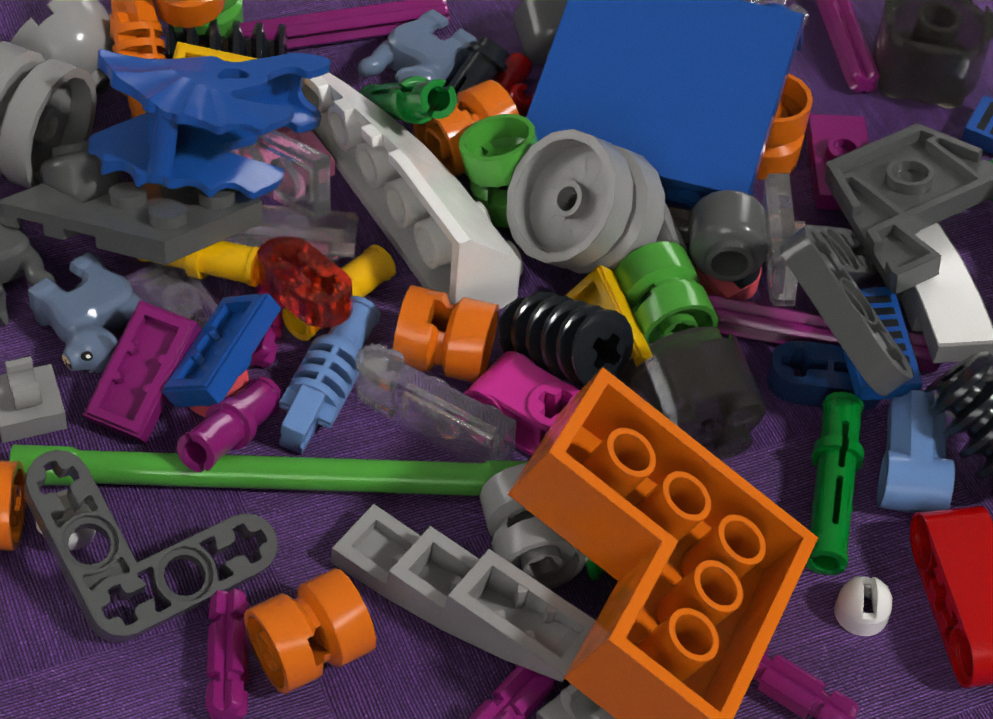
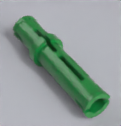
(413, 99)
(837, 460)

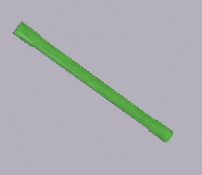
(275, 472)

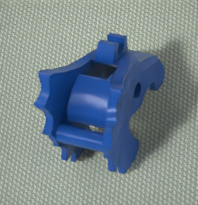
(200, 113)

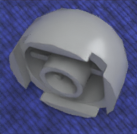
(71, 36)

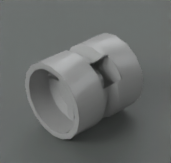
(525, 538)

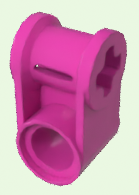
(524, 395)

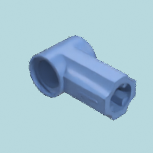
(915, 464)

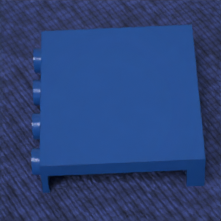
(672, 83)

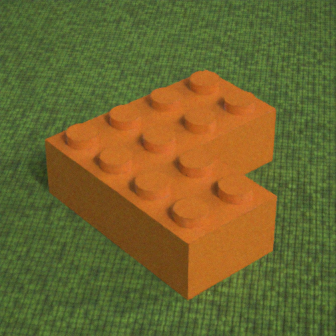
(686, 537)

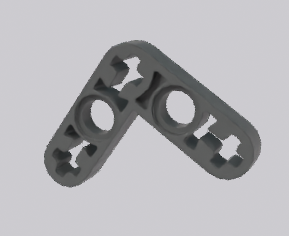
(830, 269)
(119, 569)

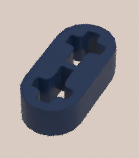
(821, 370)

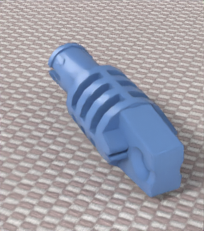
(325, 377)

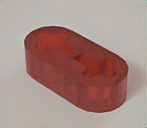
(295, 288)

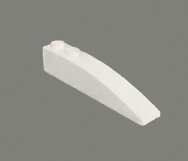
(414, 198)

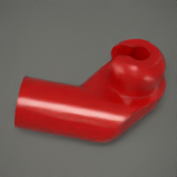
(513, 81)

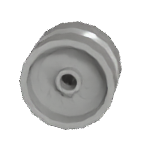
(40, 109)
(583, 202)

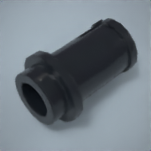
(481, 64)

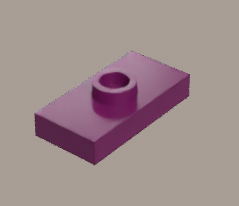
(827, 139)
(132, 384)

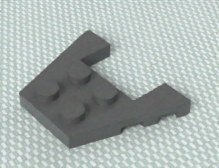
(902, 187)
(138, 221)

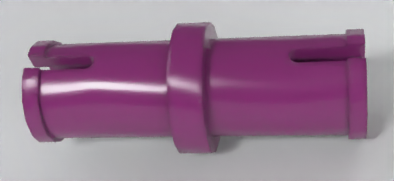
(229, 424)

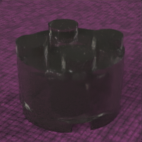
(932, 50)
(701, 388)

